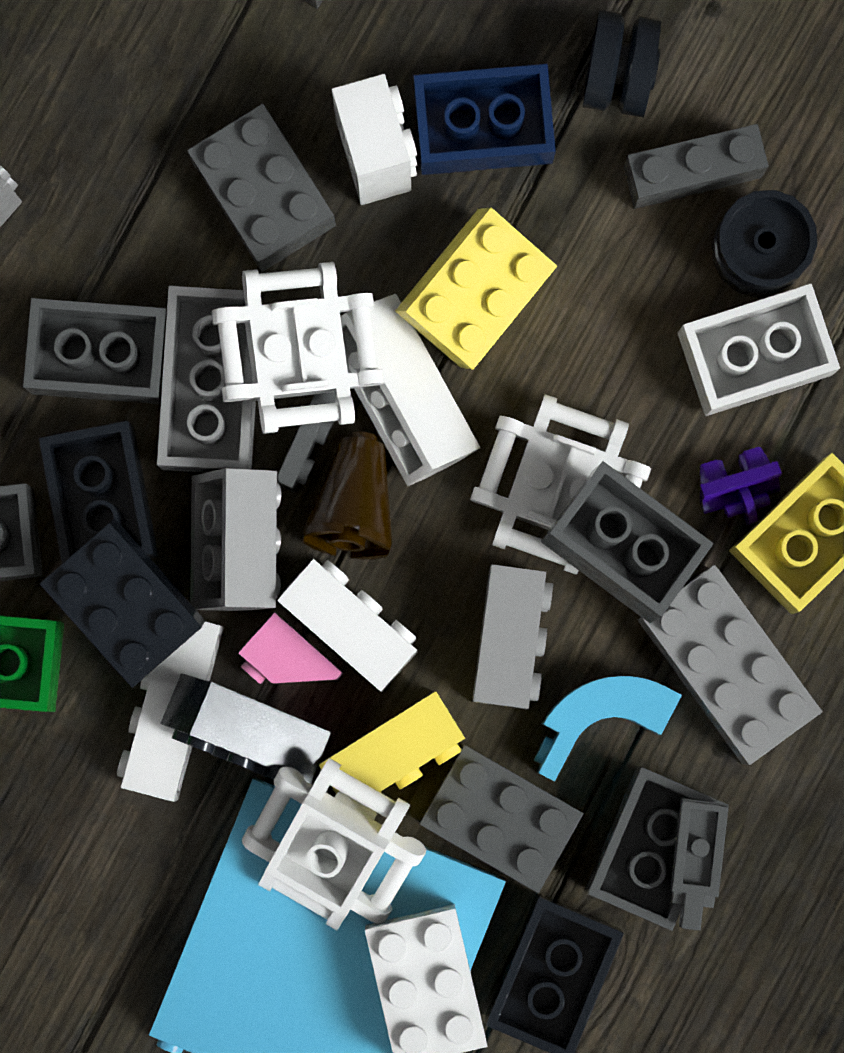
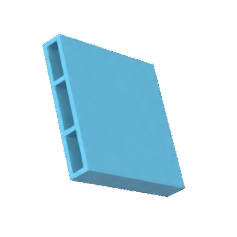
(278, 977)

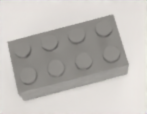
(195, 424)
(731, 667)

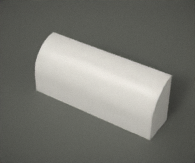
(414, 404)

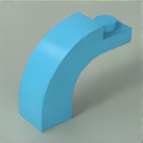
(619, 696)

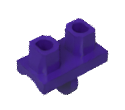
(742, 491)

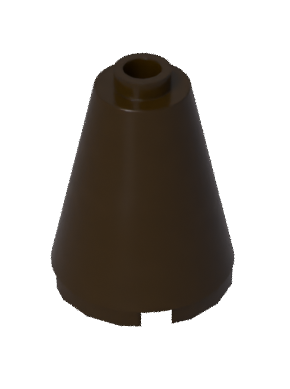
(353, 502)

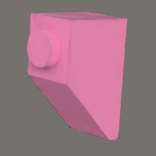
(285, 656)

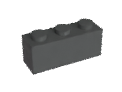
(695, 166)

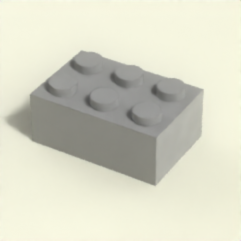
(234, 540)
(511, 637)

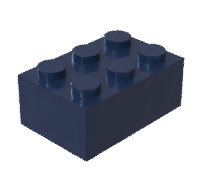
(484, 119)

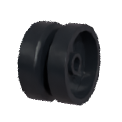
(622, 63)
(780, 222)

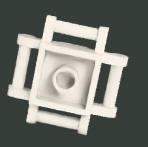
(297, 347)
(548, 472)
(333, 845)

